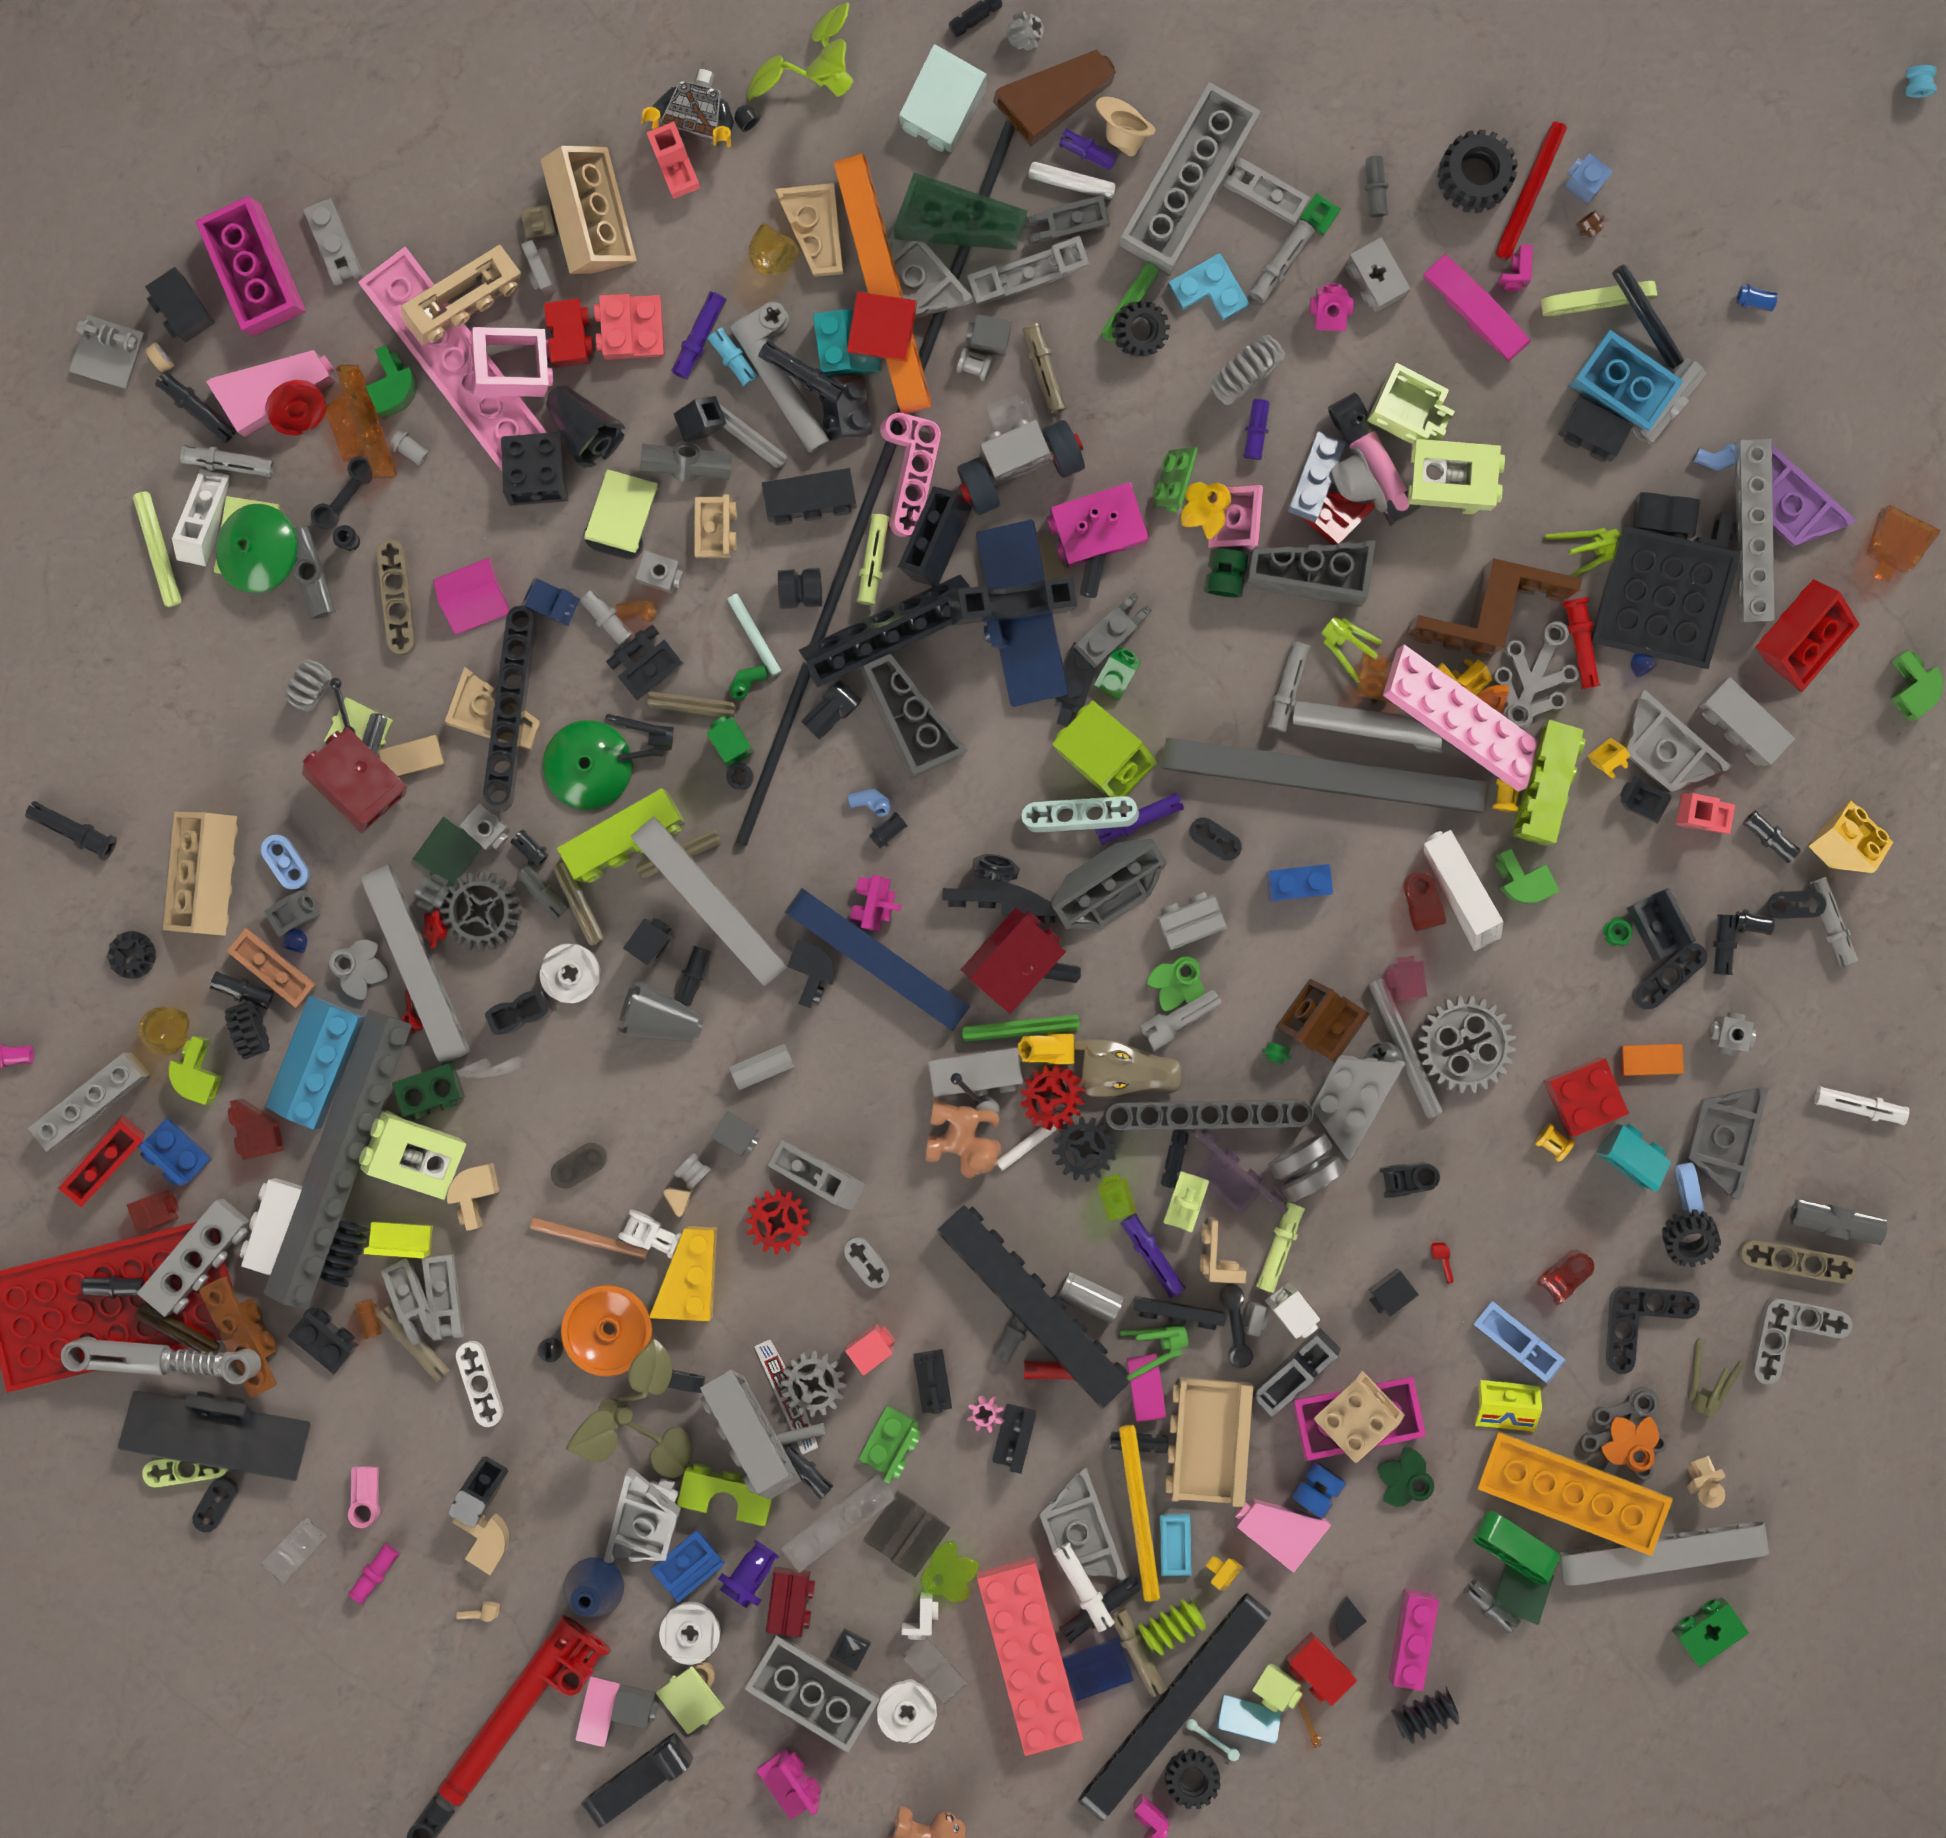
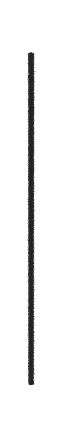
(861, 523)

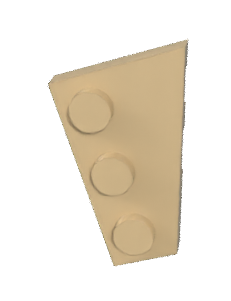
(815, 225)

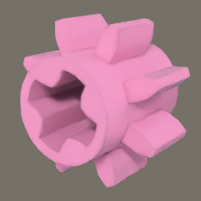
(989, 1405)

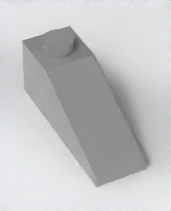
(816, 1175)

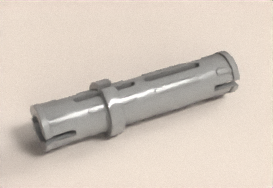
(1274, 271)
(216, 459)
(1285, 698)
(1835, 928)

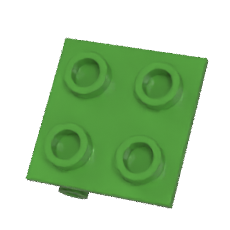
(1174, 479)

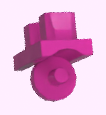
(878, 903)

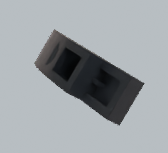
(990, 892)

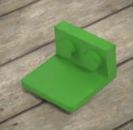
(889, 1442)

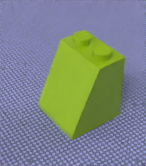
(1104, 751)

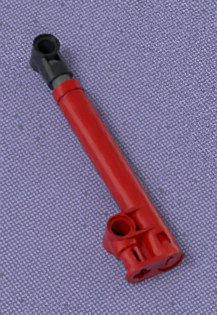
(559, 1654)

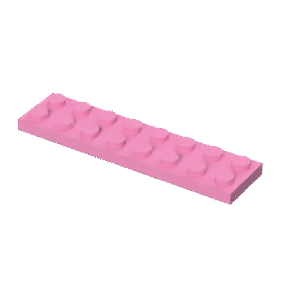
(448, 358)

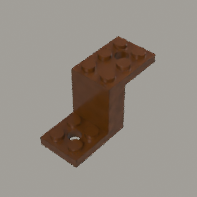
(1494, 607)

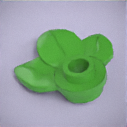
(1174, 986)

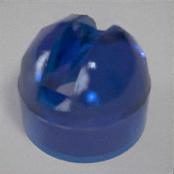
(1642, 664)
(295, 941)

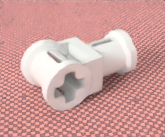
(648, 1234)

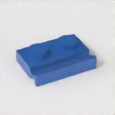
(688, 1565)

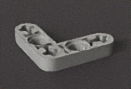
(1790, 1320)

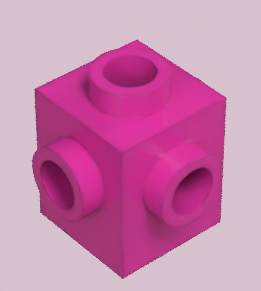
(1332, 317)

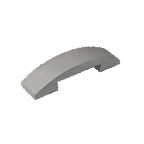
(1029, 272)

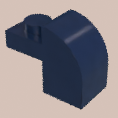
(551, 601)

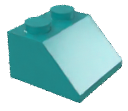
(832, 339)
(1634, 1157)

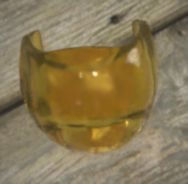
(771, 252)
(164, 1029)

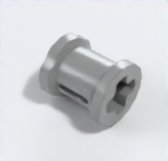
(974, 363)

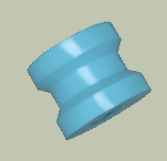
(1921, 81)

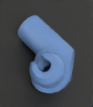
(1717, 461)
(872, 799)

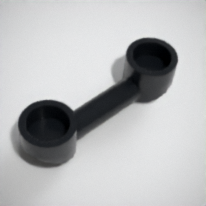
(328, 516)
(1233, 1298)

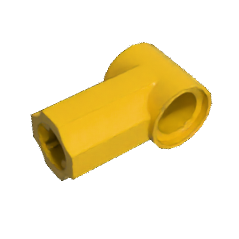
(1049, 1048)

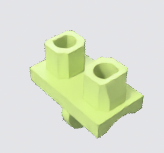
(1186, 1201)

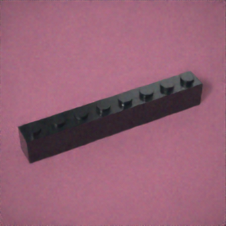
(1033, 1306)

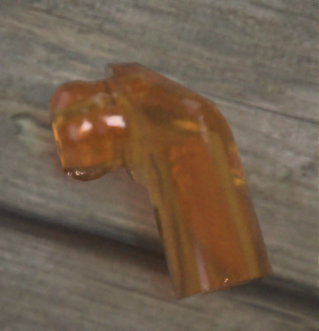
(645, 608)

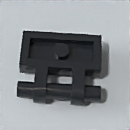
(649, 669)

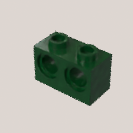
(427, 1085)

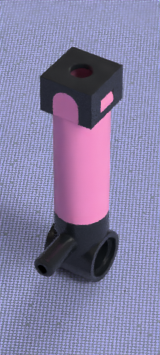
(1351, 420)

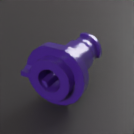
(749, 1575)

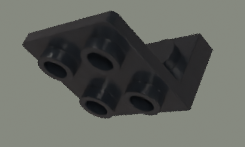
(533, 469)

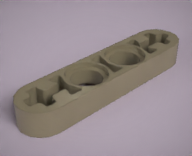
(400, 596)
(1797, 1261)

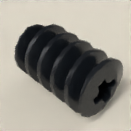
(342, 1253)
(1426, 1716)

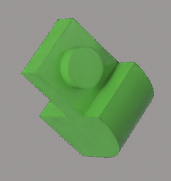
(1923, 687)
(1522, 887)

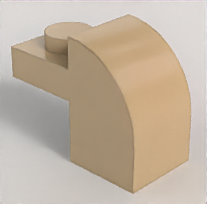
(467, 1188)
(490, 1544)

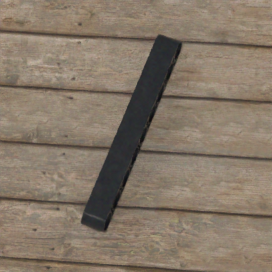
(1174, 1706)

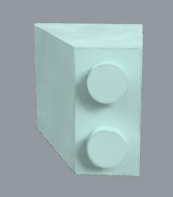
(943, 99)

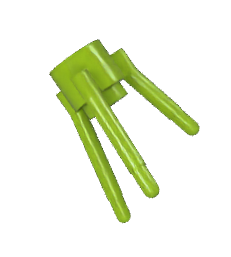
(1603, 544)
(1339, 632)

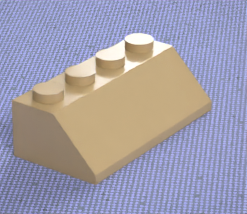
(588, 209)
(200, 873)

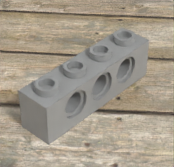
(89, 1101)
(158, 1288)

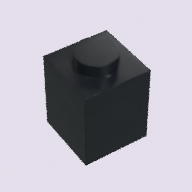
(700, 418)
(1392, 1293)

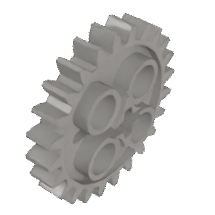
(1476, 1069)

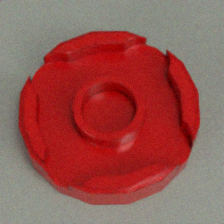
(295, 407)

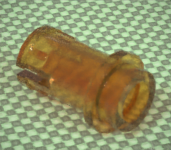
(367, 1317)

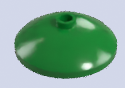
(269, 548)
(602, 780)

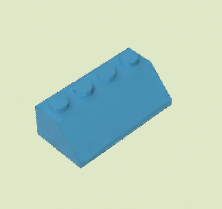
(314, 1063)

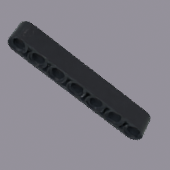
(508, 694)

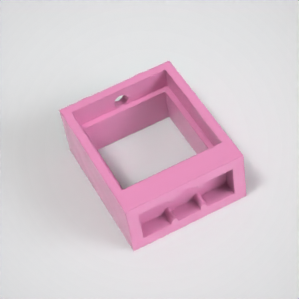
(508, 386)

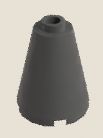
(657, 1016)

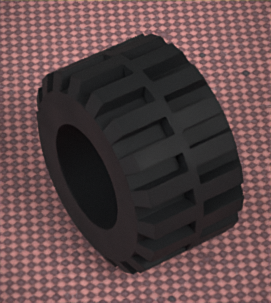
(1490, 151)

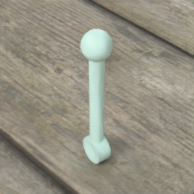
(1232, 1753)

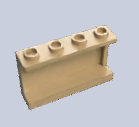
(1210, 1440)

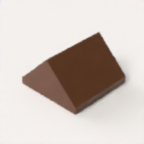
(1311, 1014)

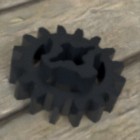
(1080, 1162)

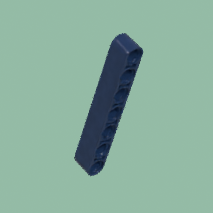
(877, 959)

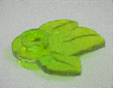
(954, 1572)

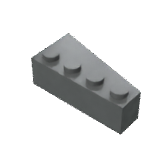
(1314, 572)
(912, 723)

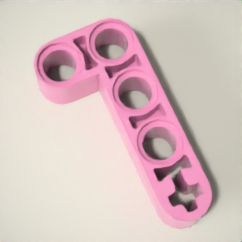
(908, 476)

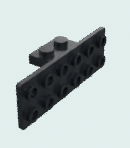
(214, 1434)

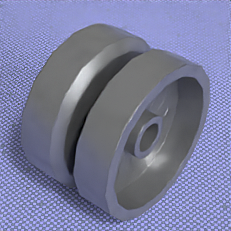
(1308, 1171)

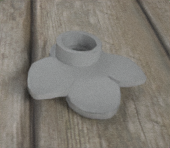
(363, 968)

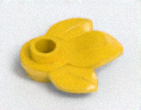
(1202, 509)

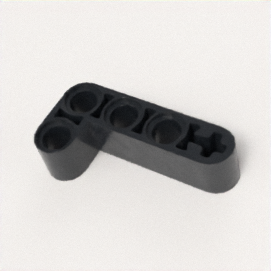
(660, 1763)

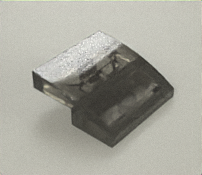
(906, 1533)

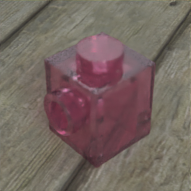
(1407, 979)

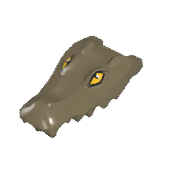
(1120, 1070)

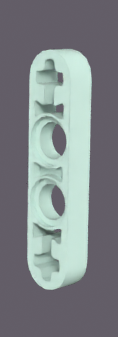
(1080, 808)

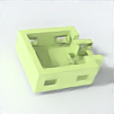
(1411, 406)

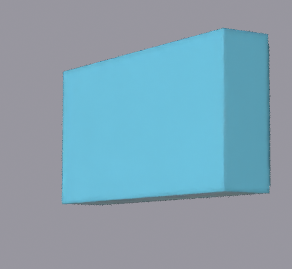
(1175, 1544)

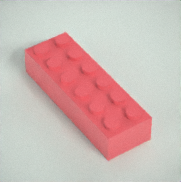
(1030, 1656)

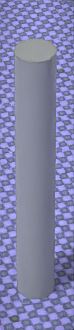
(802, 1434)

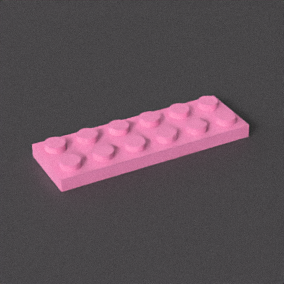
(1461, 718)

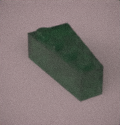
(956, 216)

